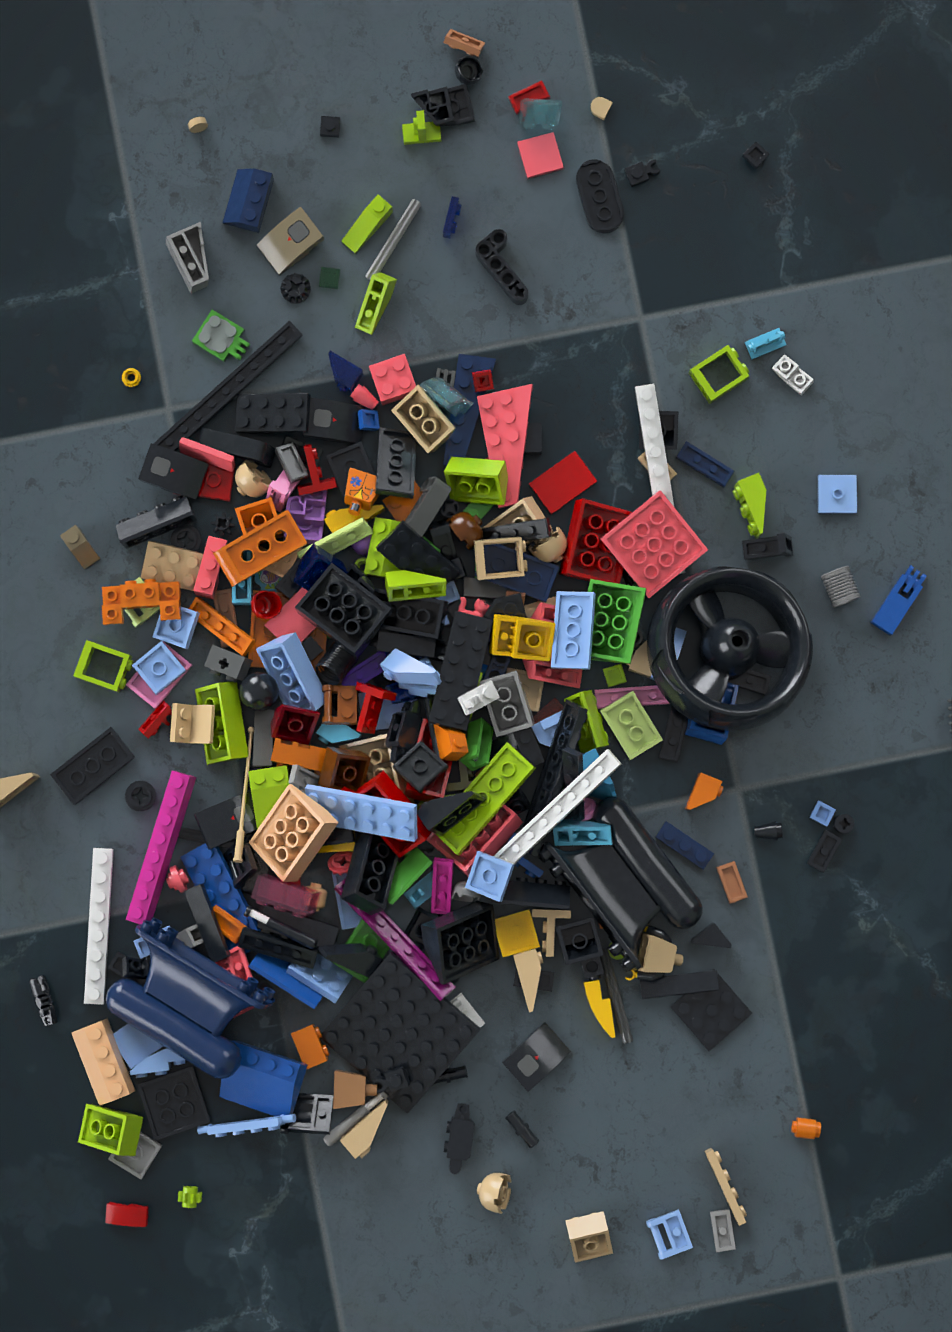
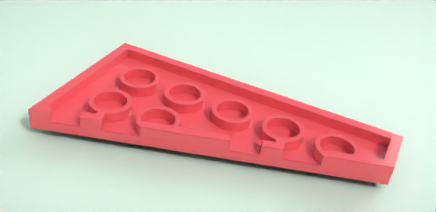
(505, 432)

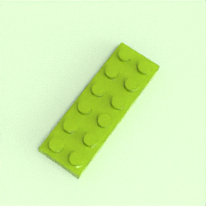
(497, 784)

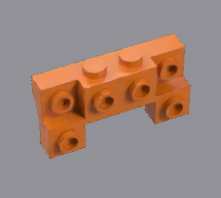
(141, 595)

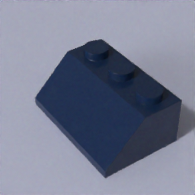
(248, 199)

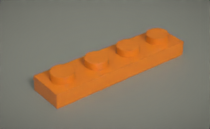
(222, 627)

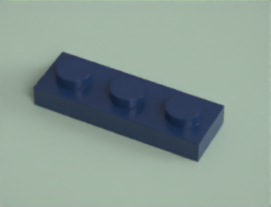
(684, 845)

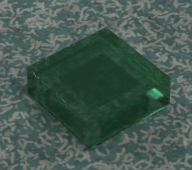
(329, 278)

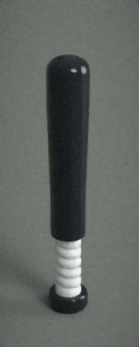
(288, 931)

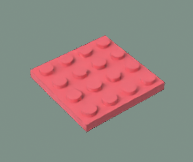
(654, 544)

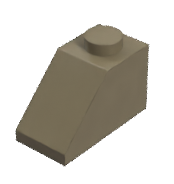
(80, 547)

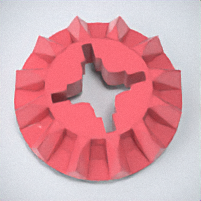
(338, 859)

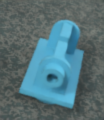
(765, 343)

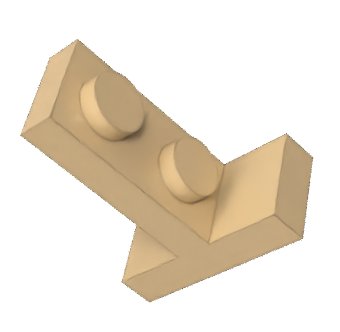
(549, 927)

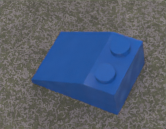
(709, 734)

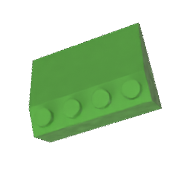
(615, 620)

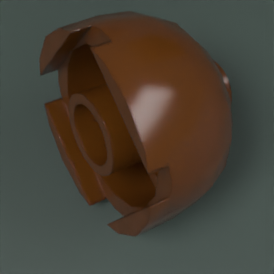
(466, 528)

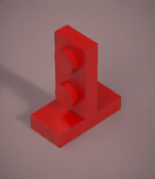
(315, 473)
(371, 706)

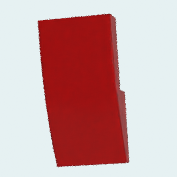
(127, 1215)

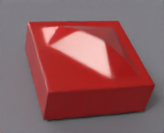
(482, 380)

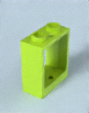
(703, 384)
(85, 659)

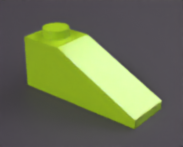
(367, 224)
(375, 301)
(412, 585)

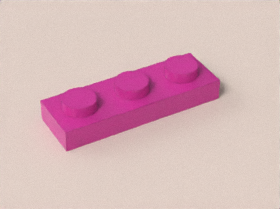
(442, 885)

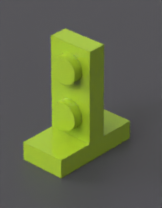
(420, 131)

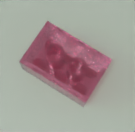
(285, 895)

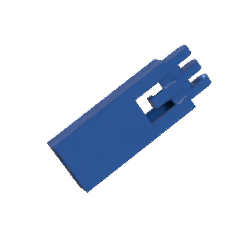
(895, 605)

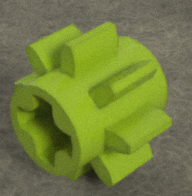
(189, 1196)

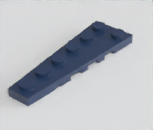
(460, 439)

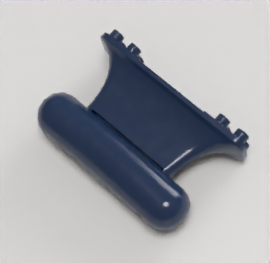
(186, 1001)

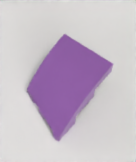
(308, 514)

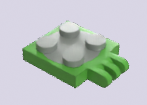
(220, 337)

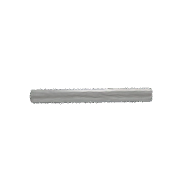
(394, 238)

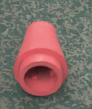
(364, 397)

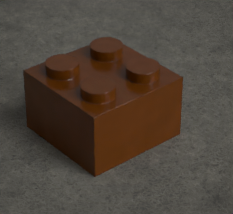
(344, 768)

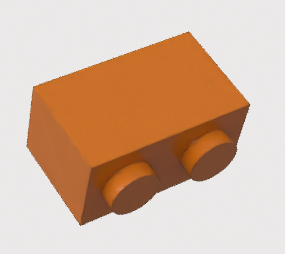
(309, 1045)

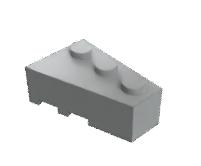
(189, 256)

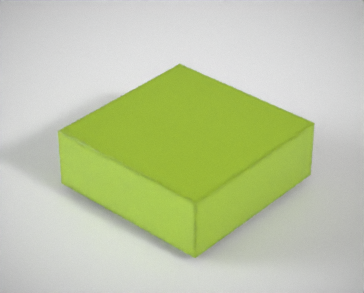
(614, 675)

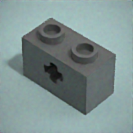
(218, 660)

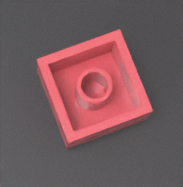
(392, 379)

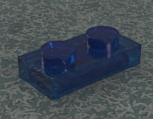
(450, 224)

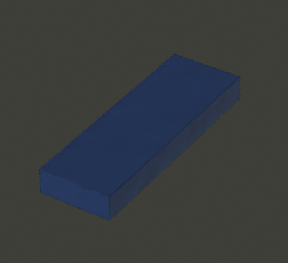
(705, 464)

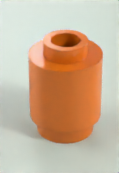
(806, 1128)

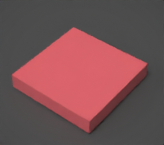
(540, 155)

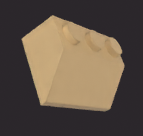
(424, 419)

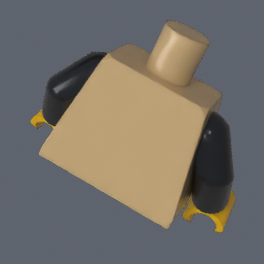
(656, 955)

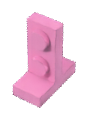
(280, 491)

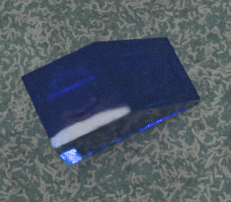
(344, 372)

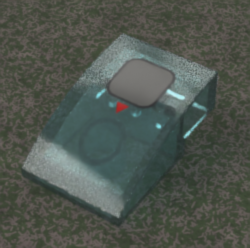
(446, 396)

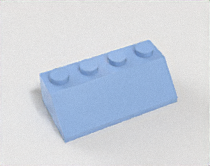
(294, 674)

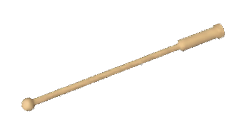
(240, 833)

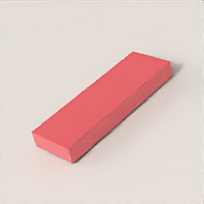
(207, 454)

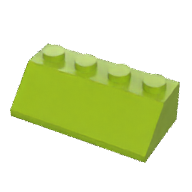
(229, 731)

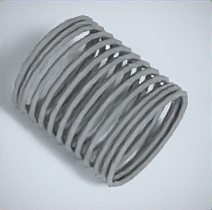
(849, 598)

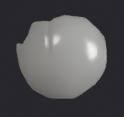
(463, 894)

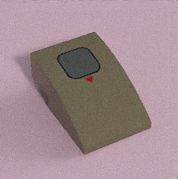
(290, 241)

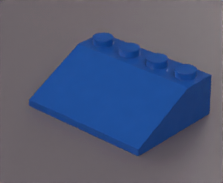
(264, 1081)

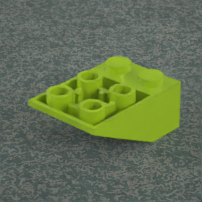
(752, 497)

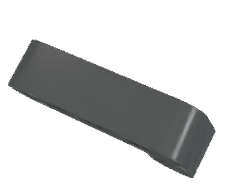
(433, 496)

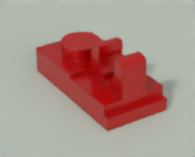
(151, 725)

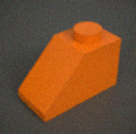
(450, 743)
(704, 791)

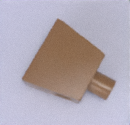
(351, 1089)

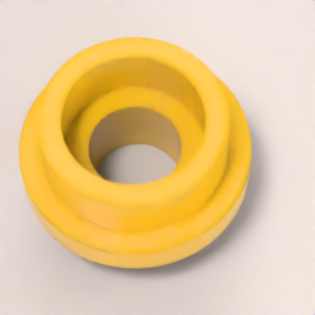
(131, 371)

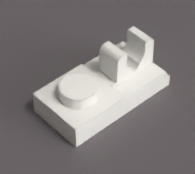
(478, 697)
(466, 1008)

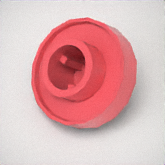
(177, 879)

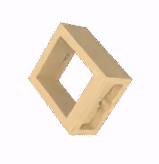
(480, 561)

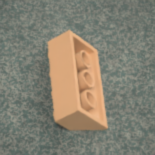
(103, 1062)

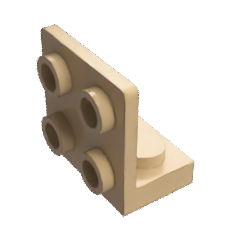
(192, 723)

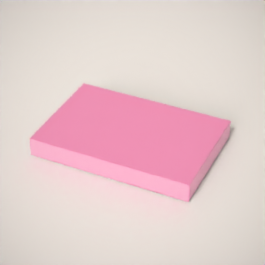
(142, 689)

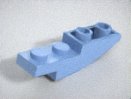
(157, 1063)

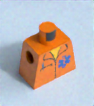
(360, 491)

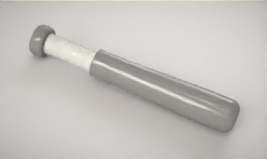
(341, 1129)

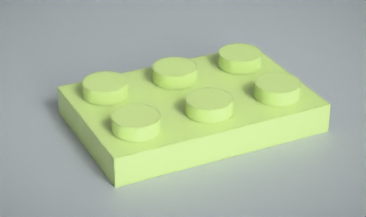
(631, 725)

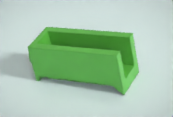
(479, 744)

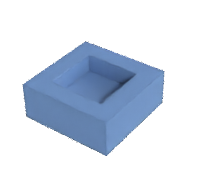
(822, 813)

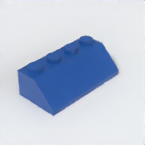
(275, 971)

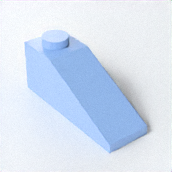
(408, 670)

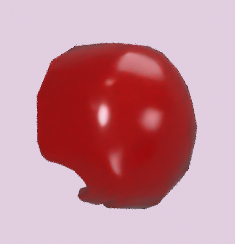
(266, 604)

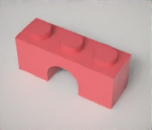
(209, 570)

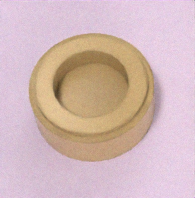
(197, 124)

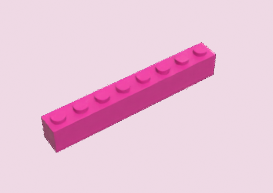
(161, 847)

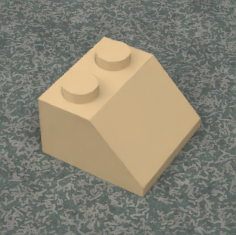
(589, 1236)

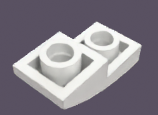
(792, 374)

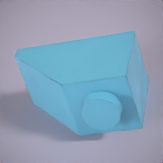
(336, 734)

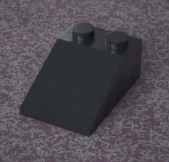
(524, 742)
(445, 812)

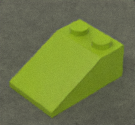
(266, 789)
(110, 1130)

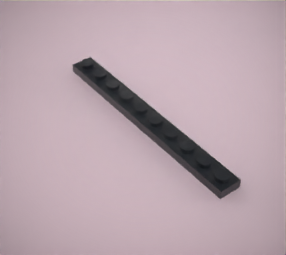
(230, 386)

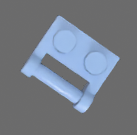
(675, 1231)

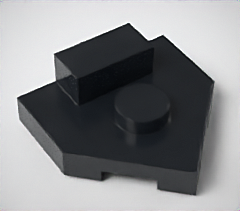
(506, 605)

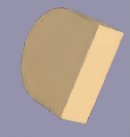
(600, 107)

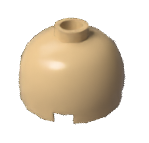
(251, 480)
(550, 548)
(494, 1192)

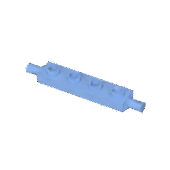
(253, 1125)

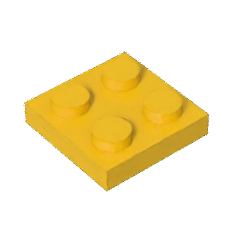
(516, 933)

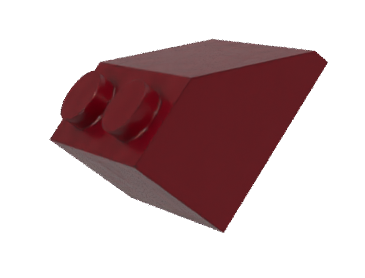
(293, 724)

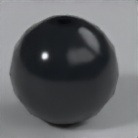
(258, 691)

